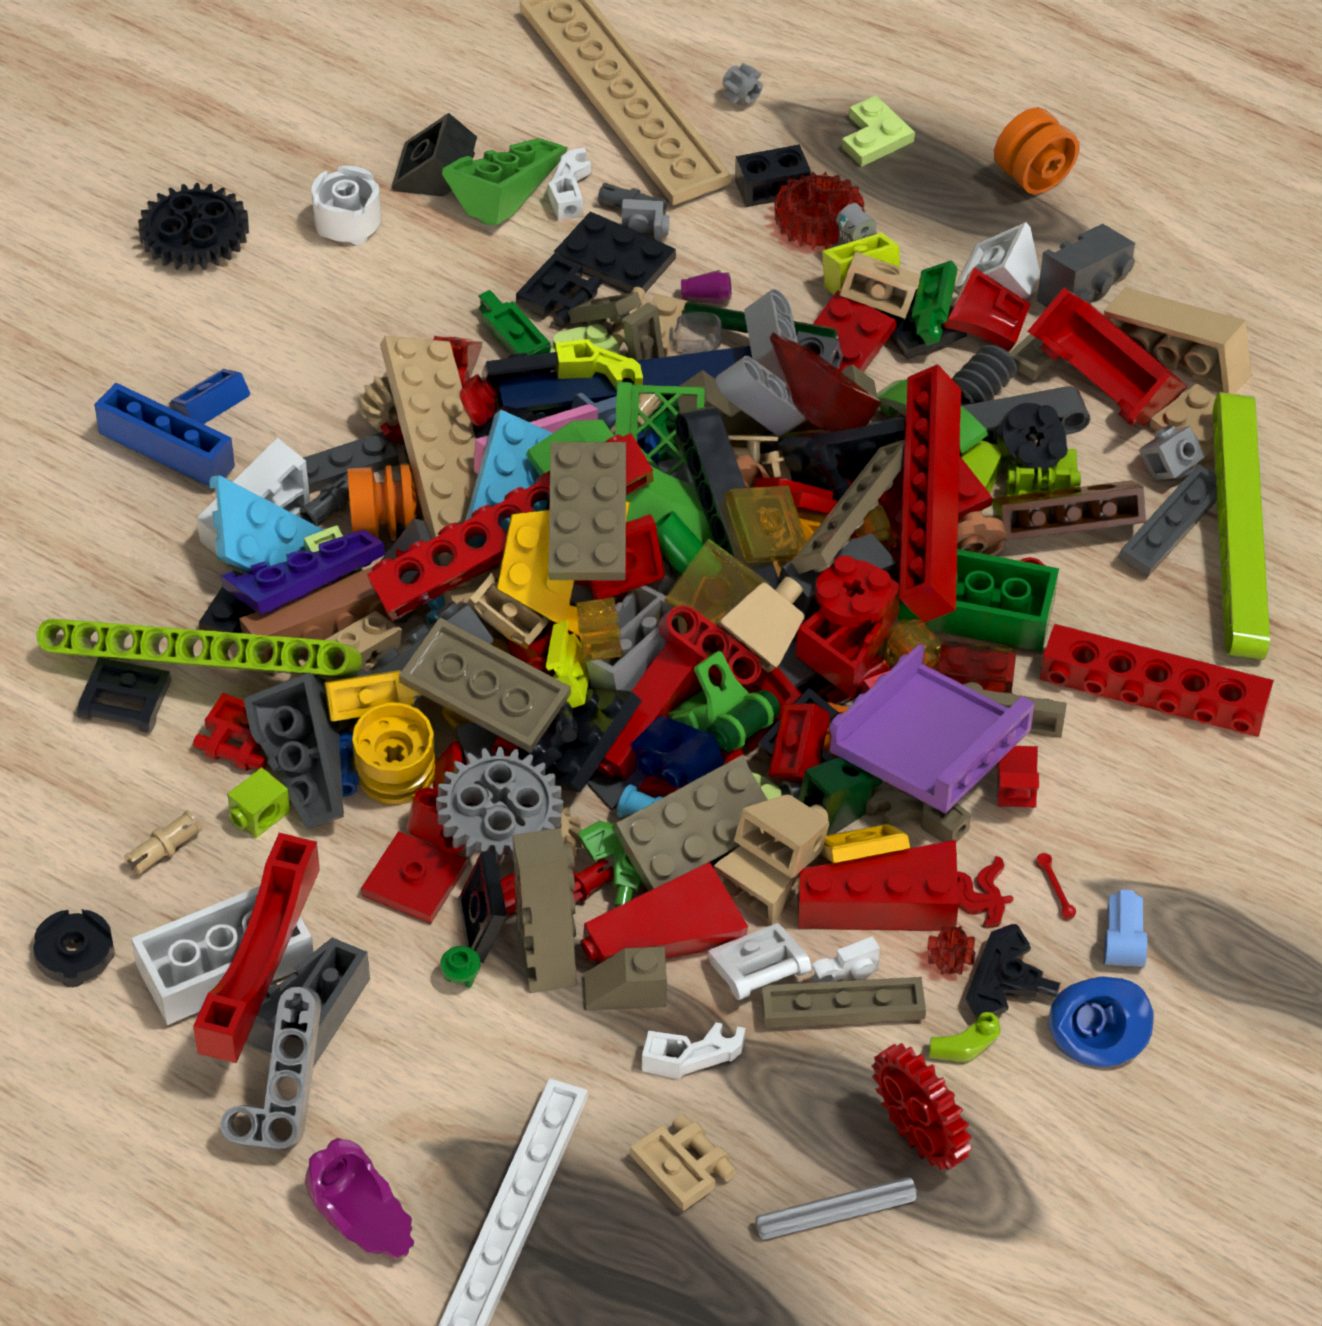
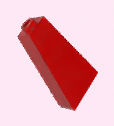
(661, 688)
(681, 915)

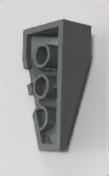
(301, 745)

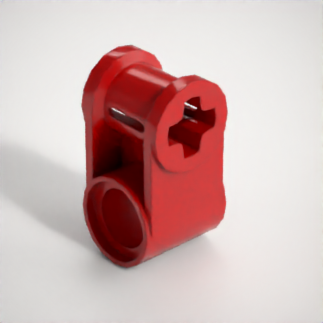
(423, 821)

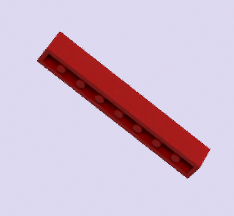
(930, 494)

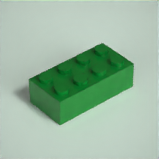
(998, 601)

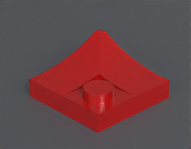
(988, 311)

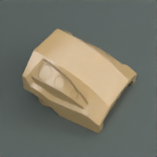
(506, 614)

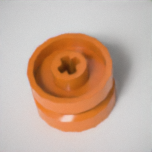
(1036, 150)

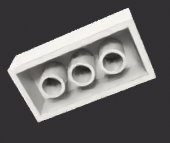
(194, 952)

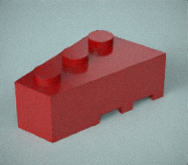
(844, 652)

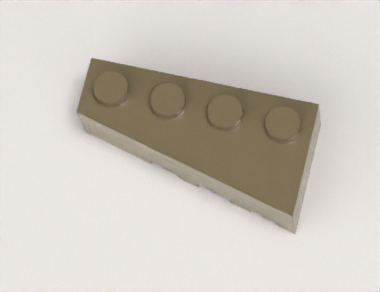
(545, 908)

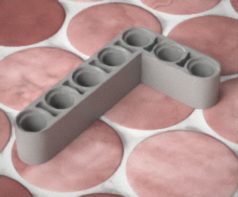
(759, 383)

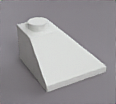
(1008, 260)

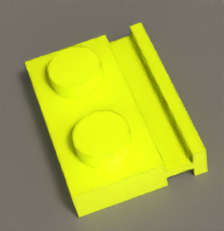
(568, 662)

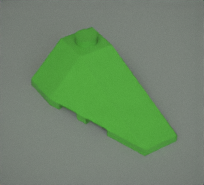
(502, 180)

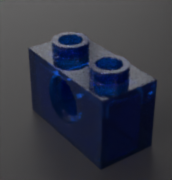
(676, 752)

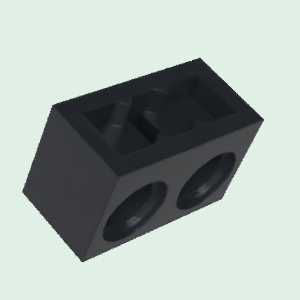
(764, 172)

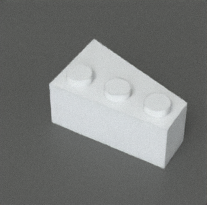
(274, 475)

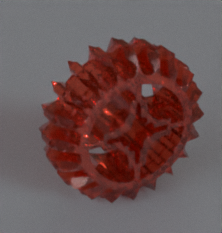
(810, 205)

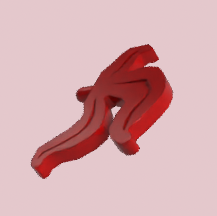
(990, 901)

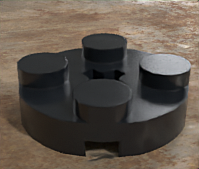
(1046, 427)
(78, 965)

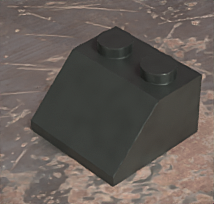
(431, 151)

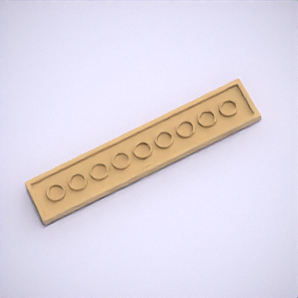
(628, 97)
(436, 438)

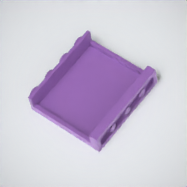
(927, 732)

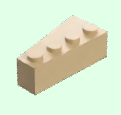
(1185, 337)

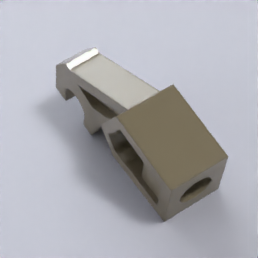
(905, 806)

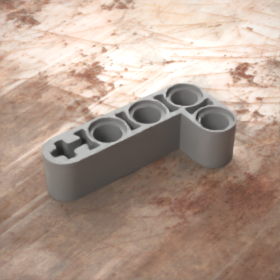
(282, 1065)

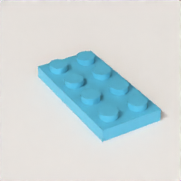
(505, 465)

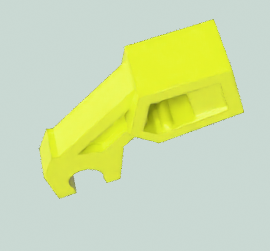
(584, 359)

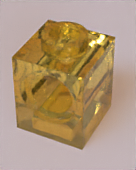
(599, 629)

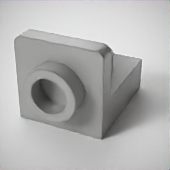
(645, 217)

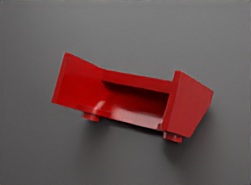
(1106, 357)

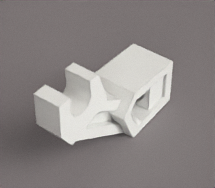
(564, 189)
(692, 1057)

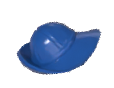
(1101, 1021)

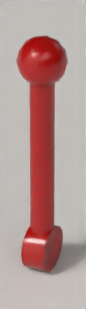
(1044, 862)

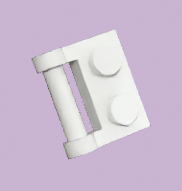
(755, 952)

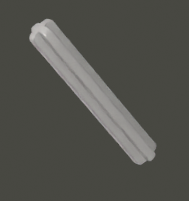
(835, 1208)

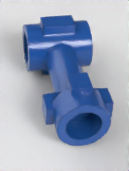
(349, 778)

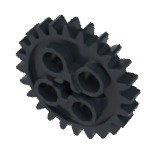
(210, 218)

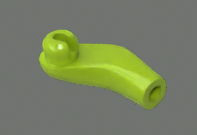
(969, 1043)

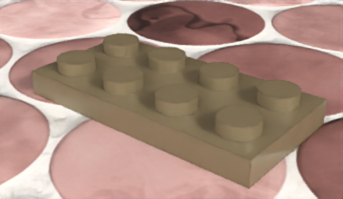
(587, 511)
(485, 684)
(689, 824)

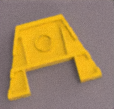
(526, 570)

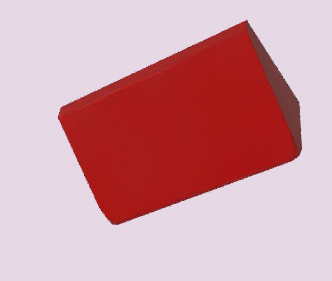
(799, 741)

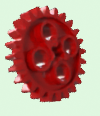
(921, 1106)

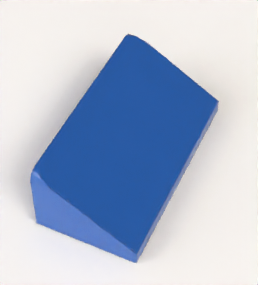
(212, 396)

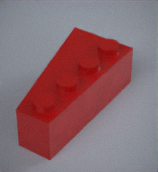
(883, 891)

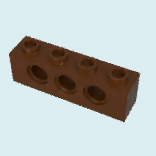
(1071, 509)

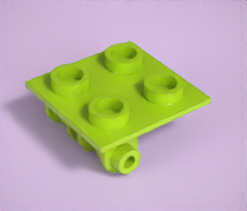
(1061, 476)

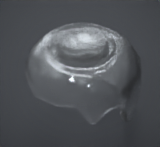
(696, 333)

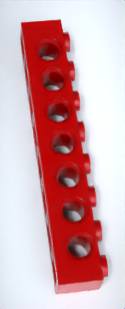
(470, 562)

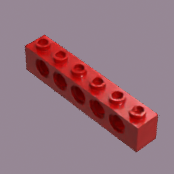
(1156, 680)

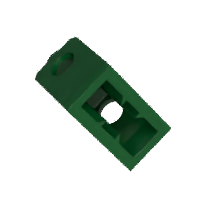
(840, 789)

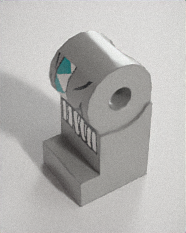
(854, 224)

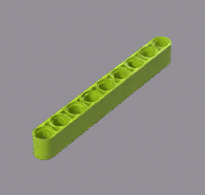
(1240, 527)
(213, 654)

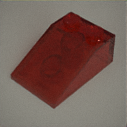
(823, 389)

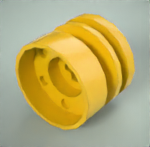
(393, 752)

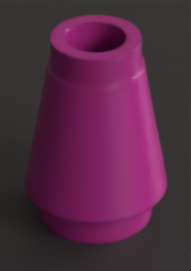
(708, 287)

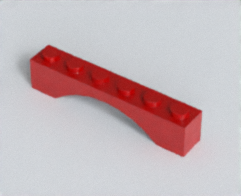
(238, 996)

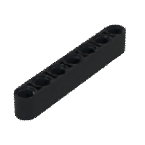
(714, 474)

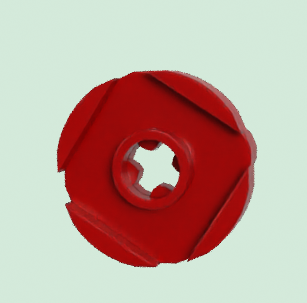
(857, 575)

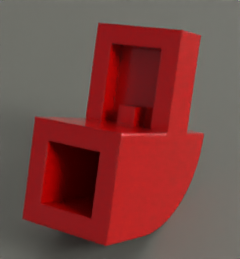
(1018, 778)

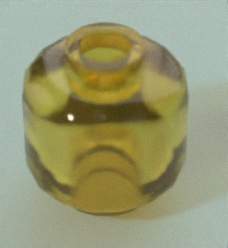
(907, 636)

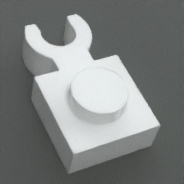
(852, 963)

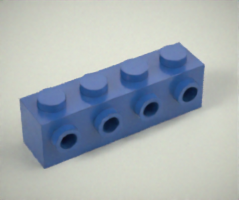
(164, 434)

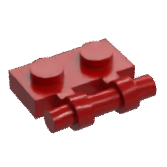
(227, 721)

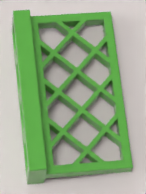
(628, 410)

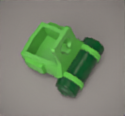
(726, 709)

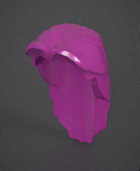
(358, 1199)

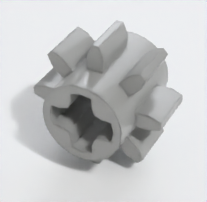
(742, 84)

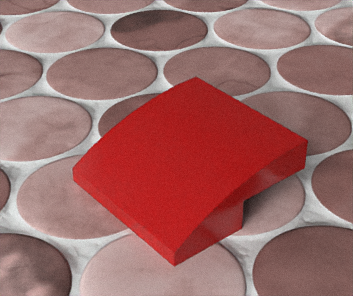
(803, 495)

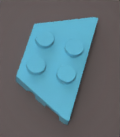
(254, 528)

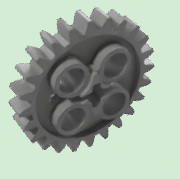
(497, 803)

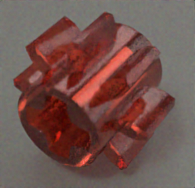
(951, 950)

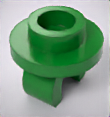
(460, 965)

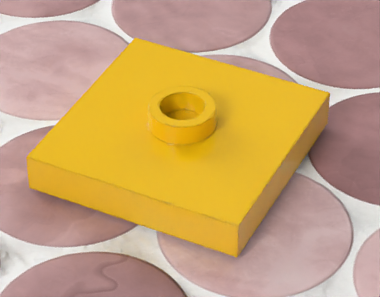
(864, 843)

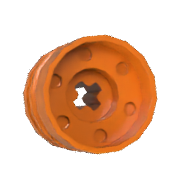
(381, 502)

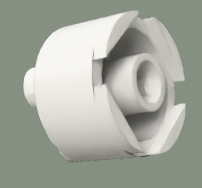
(346, 205)

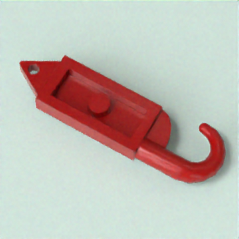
(478, 399)

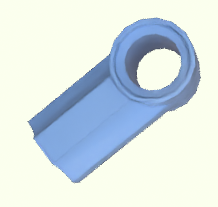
(1124, 938)

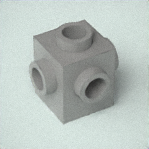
(1171, 453)

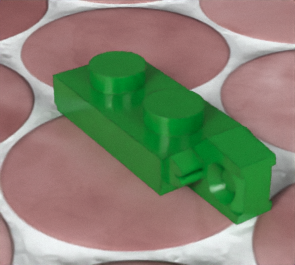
(934, 300)
(511, 326)

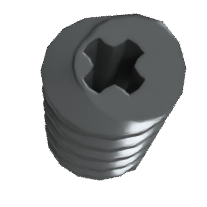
(985, 374)

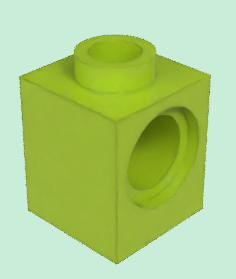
(258, 803)

